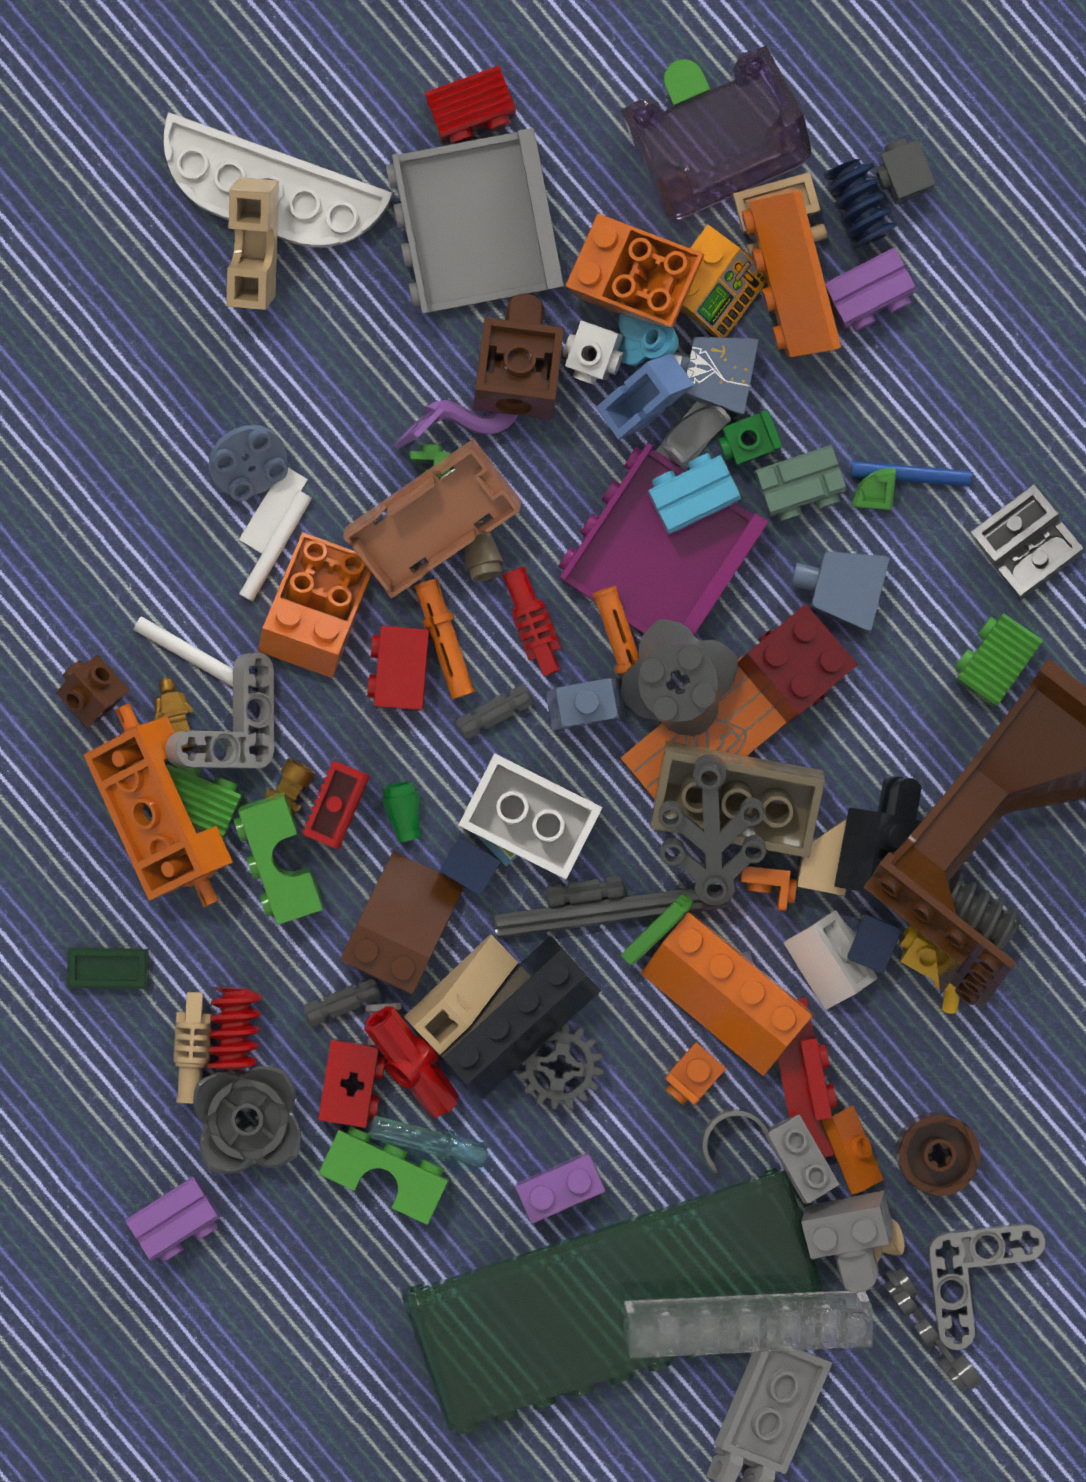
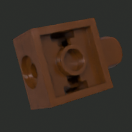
(519, 359)

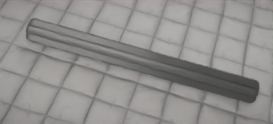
(595, 913)

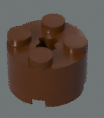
(957, 1165)

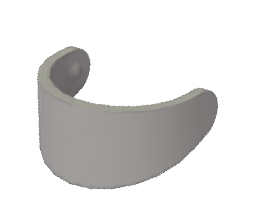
(694, 432)
(716, 1119)

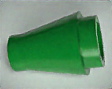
(402, 808)

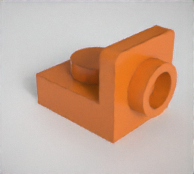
(762, 879)
(693, 1075)

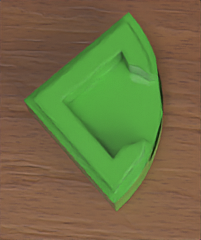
(876, 490)

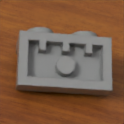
(801, 1158)

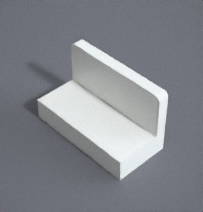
(824, 963)

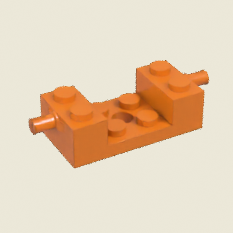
(163, 850)

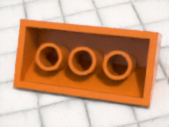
(791, 272)
(727, 993)

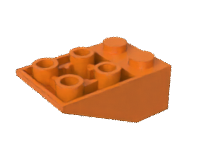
(633, 272)
(315, 606)

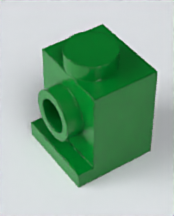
(766, 439)

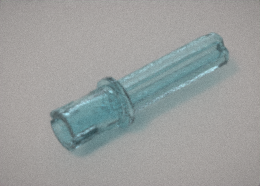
(429, 1141)

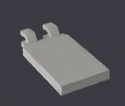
(768, 1415)

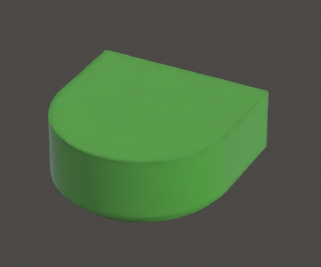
(684, 81)

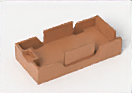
(432, 518)

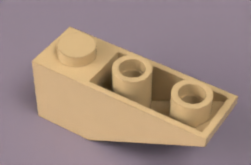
(461, 994)

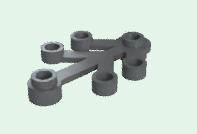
(711, 838)
(958, 1370)

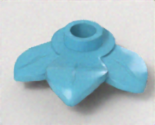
(645, 340)

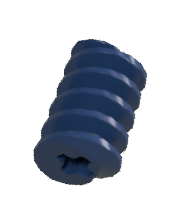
(860, 201)

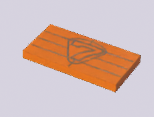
(740, 727)

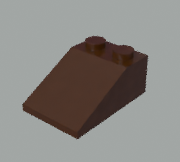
(402, 922)

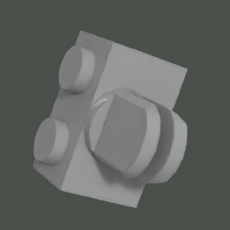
(849, 1232)

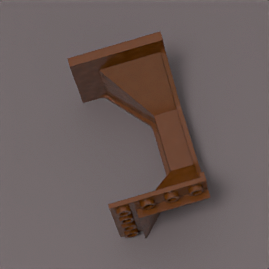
(1025, 764)

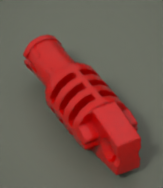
(532, 622)

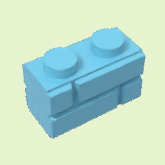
(693, 494)

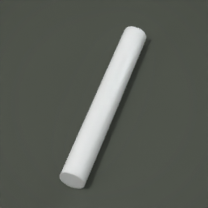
(275, 545)
(184, 650)

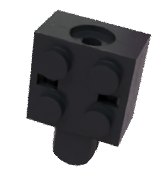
(875, 834)

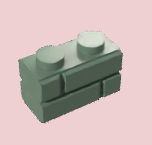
(800, 482)

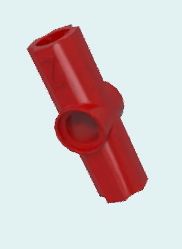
(411, 1062)

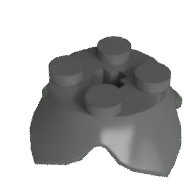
(670, 648)
(227, 1145)

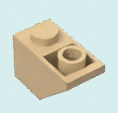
(820, 868)

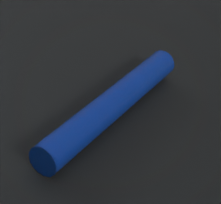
(915, 473)

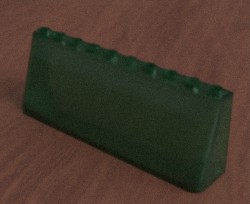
(557, 1312)

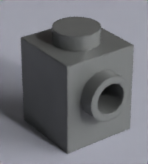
(904, 171)

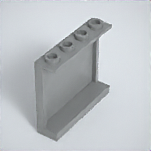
(475, 221)

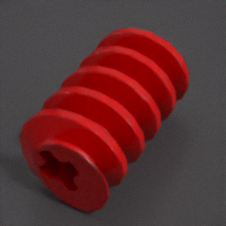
(234, 1028)

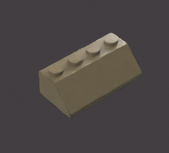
(787, 792)

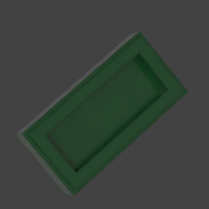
(108, 968)

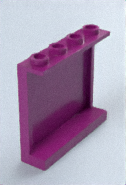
(654, 572)

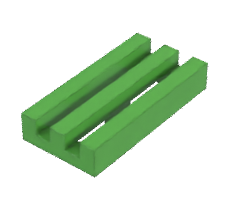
(657, 929)

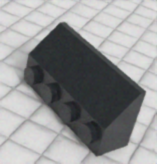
(520, 1017)

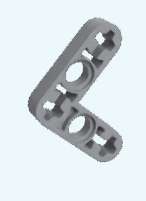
(239, 740)
(967, 1258)

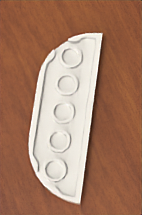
(313, 202)

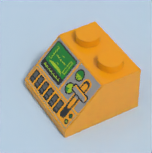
(722, 285)

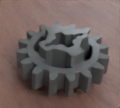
(557, 1084)

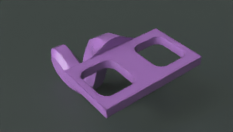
(460, 415)

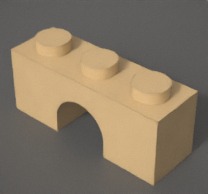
(254, 260)

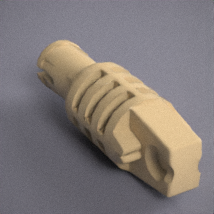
(191, 1046)

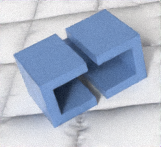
(644, 396)

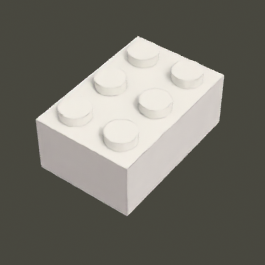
(530, 816)

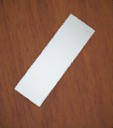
(272, 510)

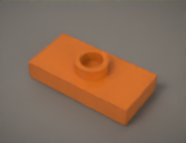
(852, 1150)

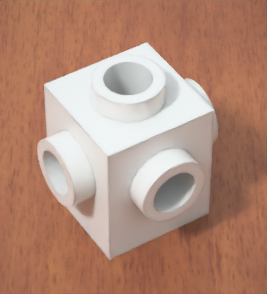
(579, 346)

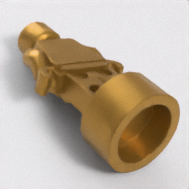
(175, 707)
(294, 779)

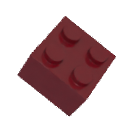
(796, 663)

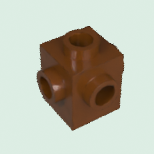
(91, 690)

